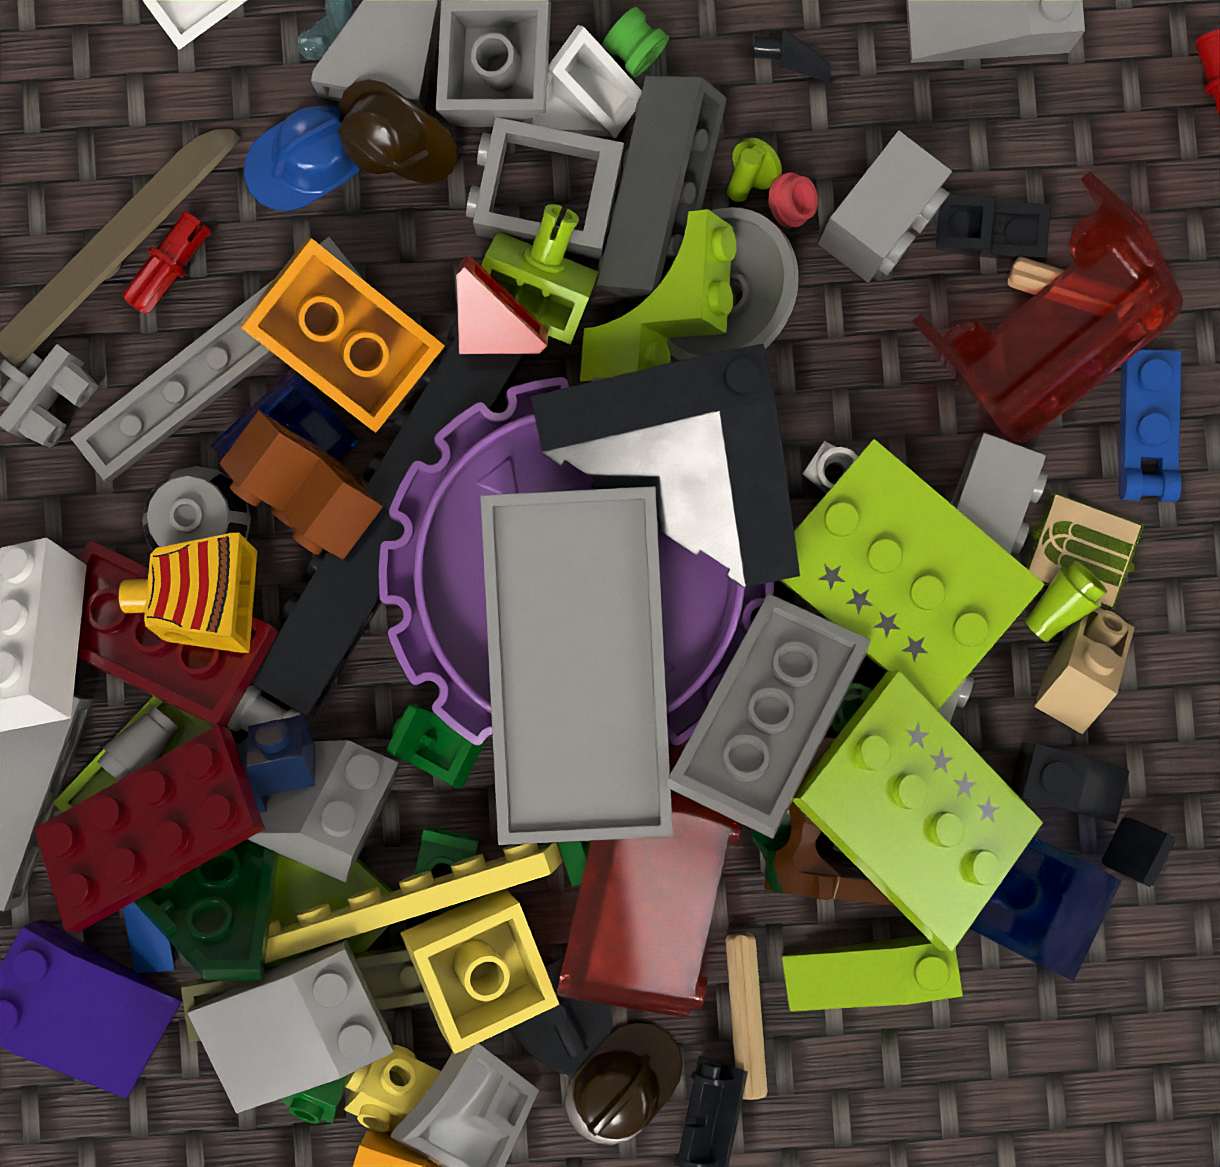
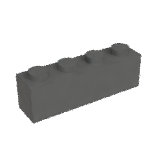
(660, 182)

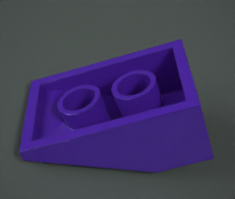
(80, 1009)

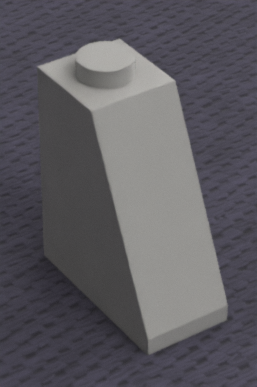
(386, 44)

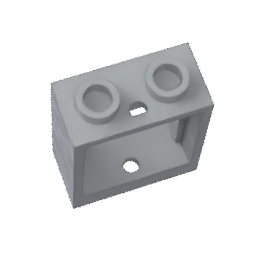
(491, 153)

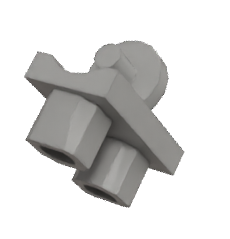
(36, 387)

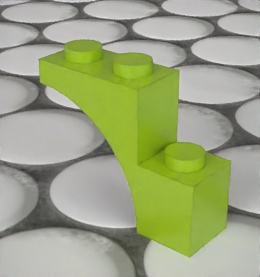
(685, 304)

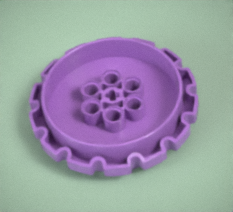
(440, 577)

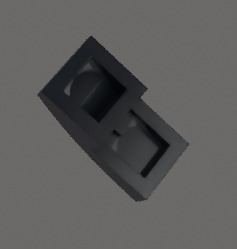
(993, 229)

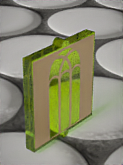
(1085, 535)

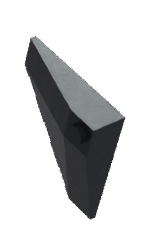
(701, 438)

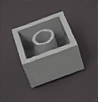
(891, 198)

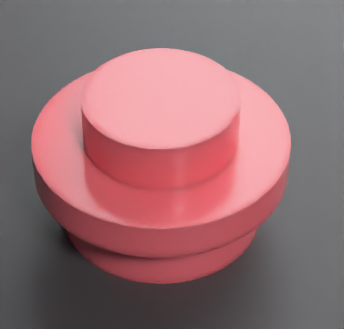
(792, 199)

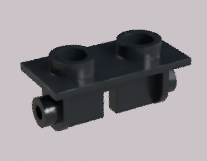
(711, 1114)

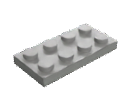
(769, 715)

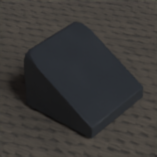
(1138, 851)

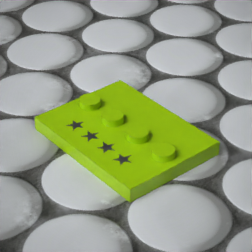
(908, 574)
(917, 810)

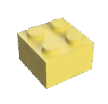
(480, 969)

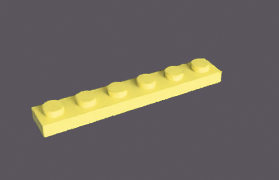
(417, 896)

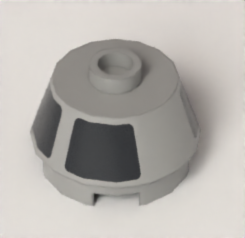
(193, 506)

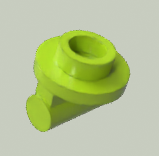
(755, 167)

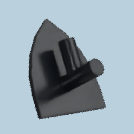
(565, 1033)

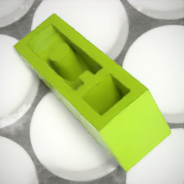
(871, 975)

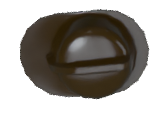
(391, 134)
(623, 1084)

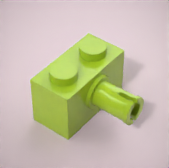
(540, 277)

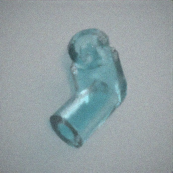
(319, 37)

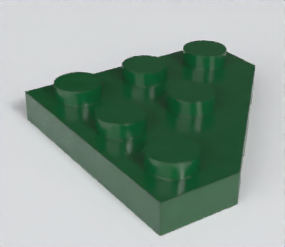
(219, 912)

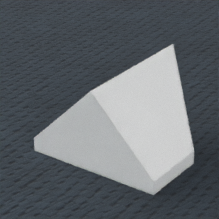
(587, 90)

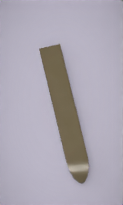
(113, 243)

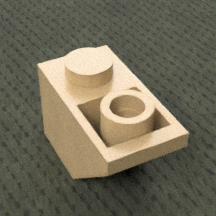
(1086, 669)

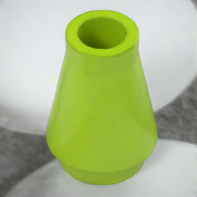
(1066, 600)

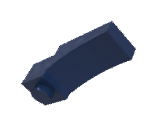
(278, 757)

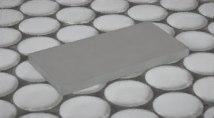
(576, 665)

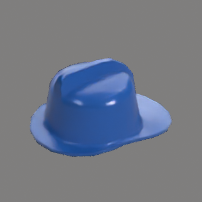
(298, 160)

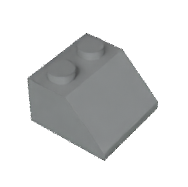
(492, 60)
(333, 819)

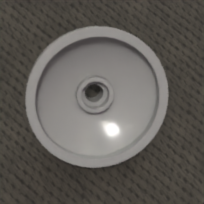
(767, 277)

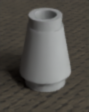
(138, 744)

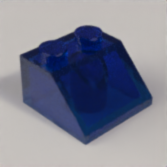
(1048, 908)

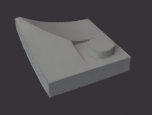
(469, 1112)

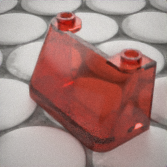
(648, 915)

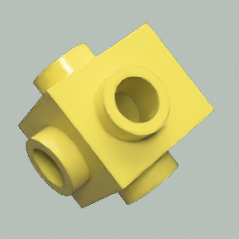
(388, 1089)

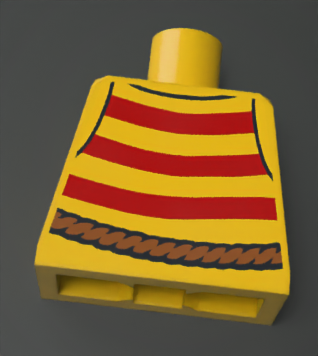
(198, 593)

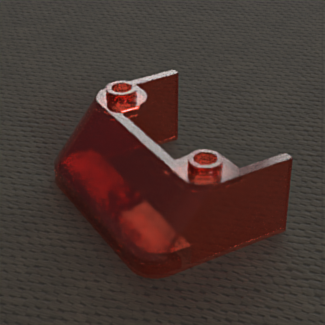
(1072, 329)

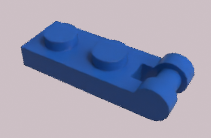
(1150, 425)

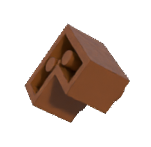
(301, 484)

